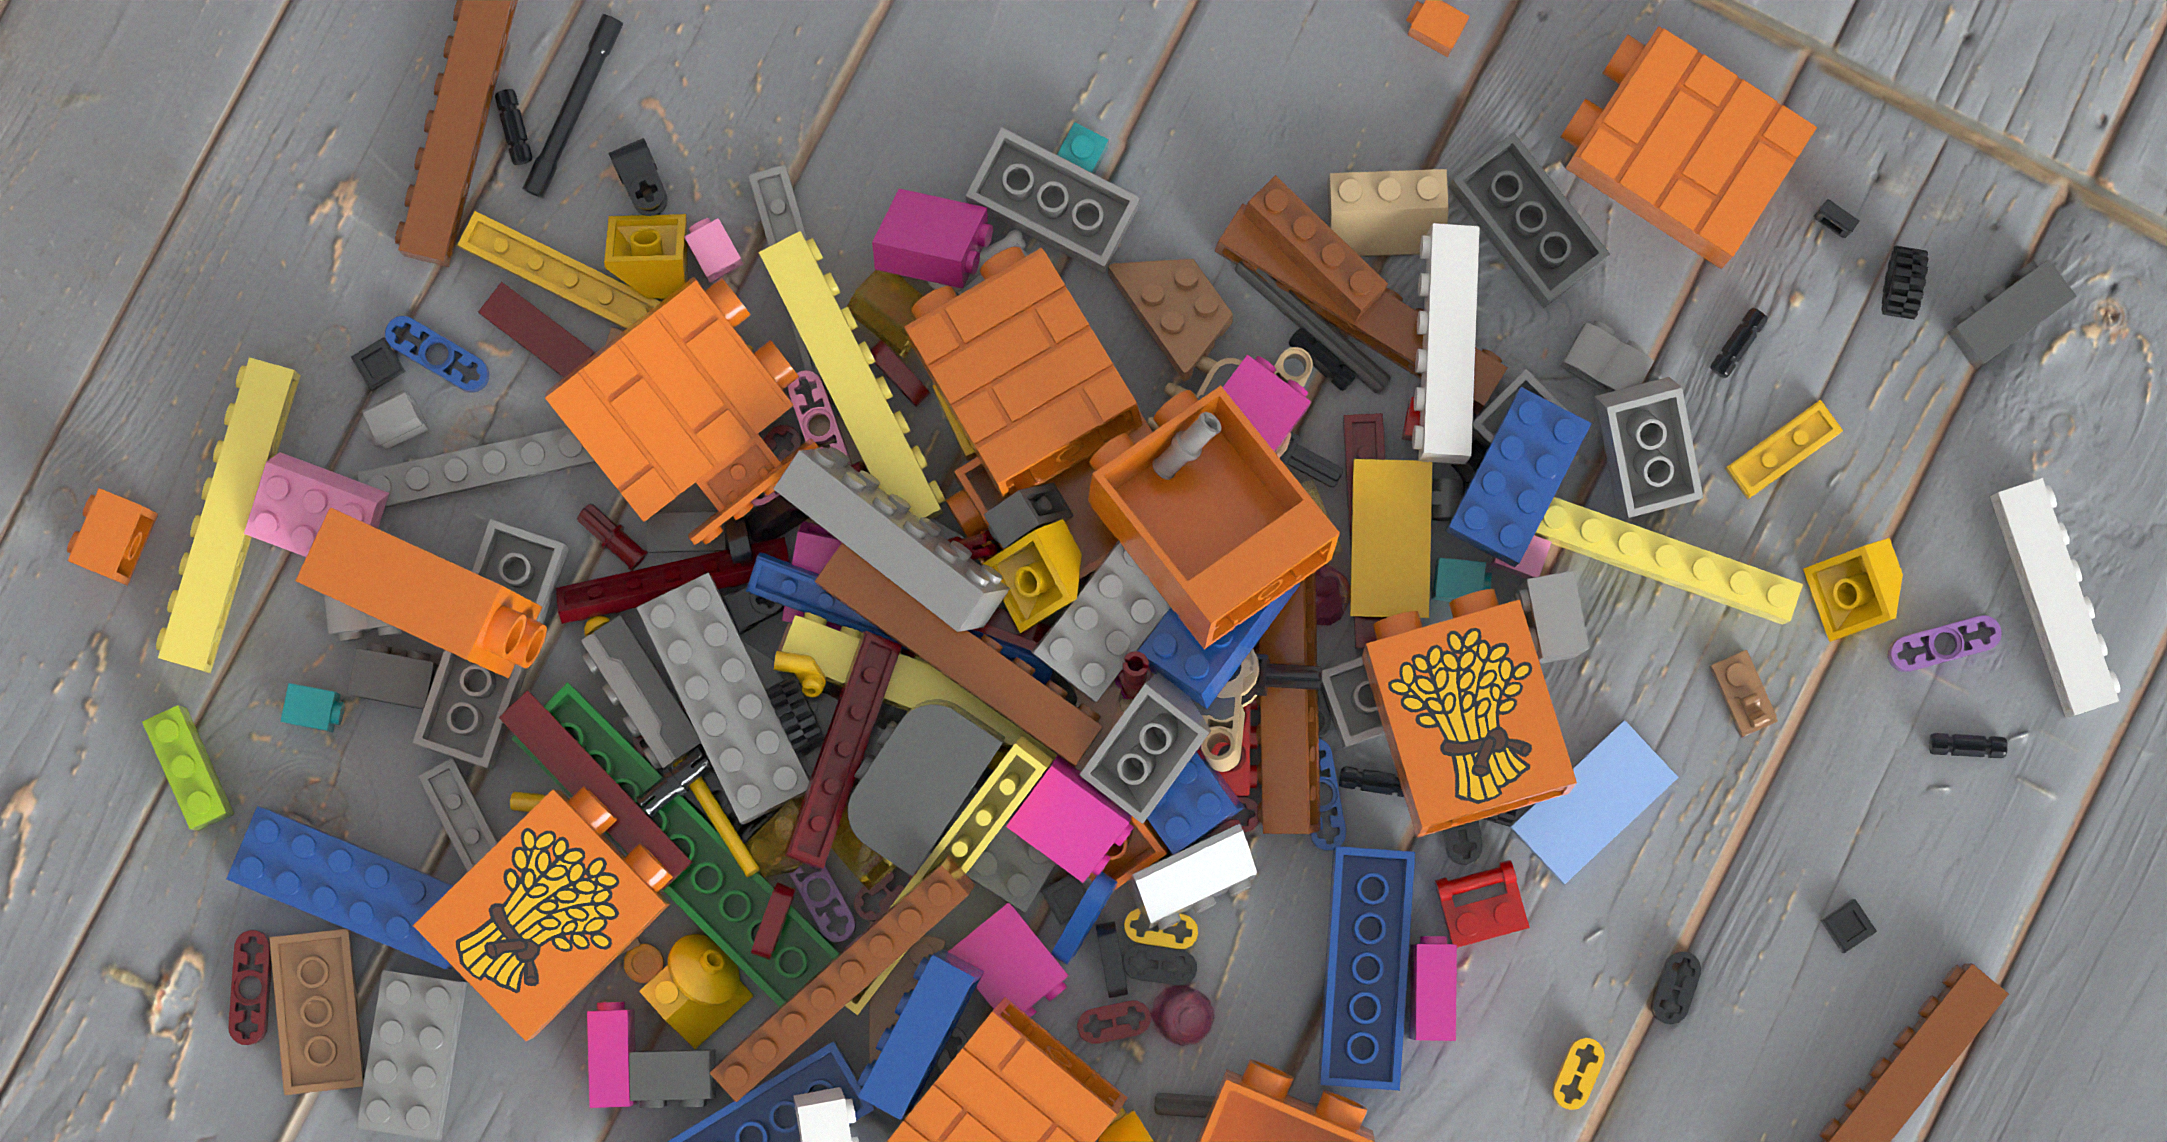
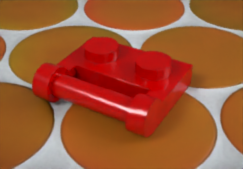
(1485, 917)

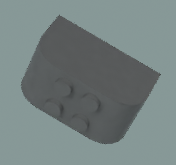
(919, 780)

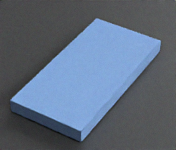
(1611, 790)

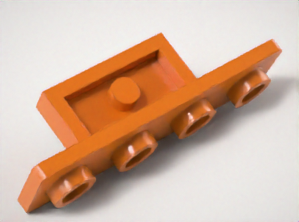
(738, 482)

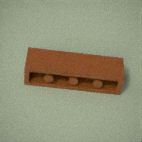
(1315, 248)

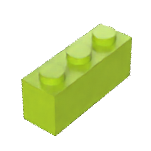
(188, 768)

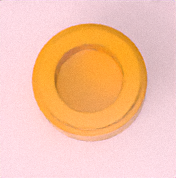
(643, 963)

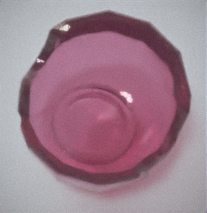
(1331, 595)
(1182, 1015)

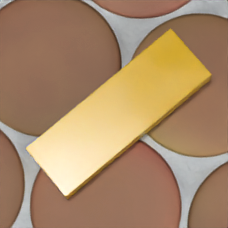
(1784, 449)

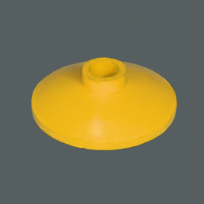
(703, 970)

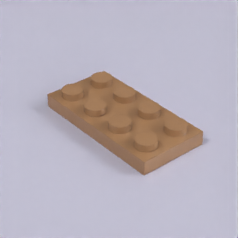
(317, 1011)

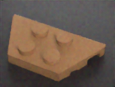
(1175, 307)

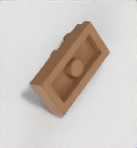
(1744, 693)

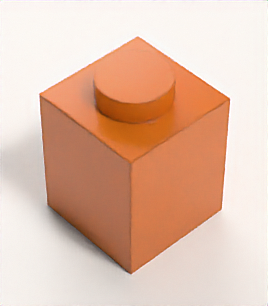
(1436, 25)

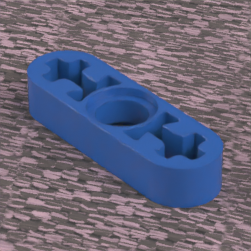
(418, 330)
(1335, 821)
(1084, 918)

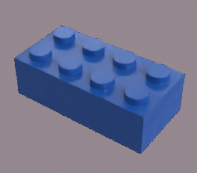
(1518, 477)
(1201, 671)
(920, 1034)

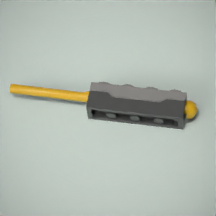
(653, 714)

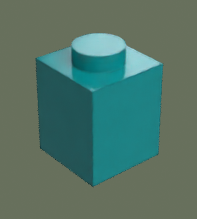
(1084, 148)
(1458, 578)
(312, 708)

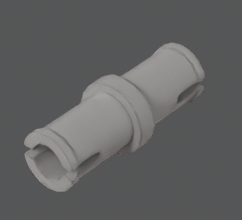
(1186, 445)

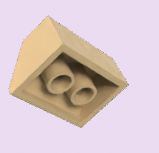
(1386, 209)

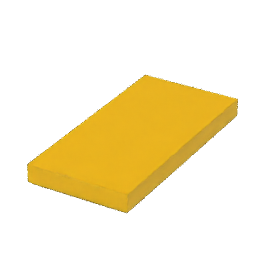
(1390, 537)

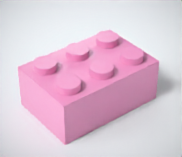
(296, 499)

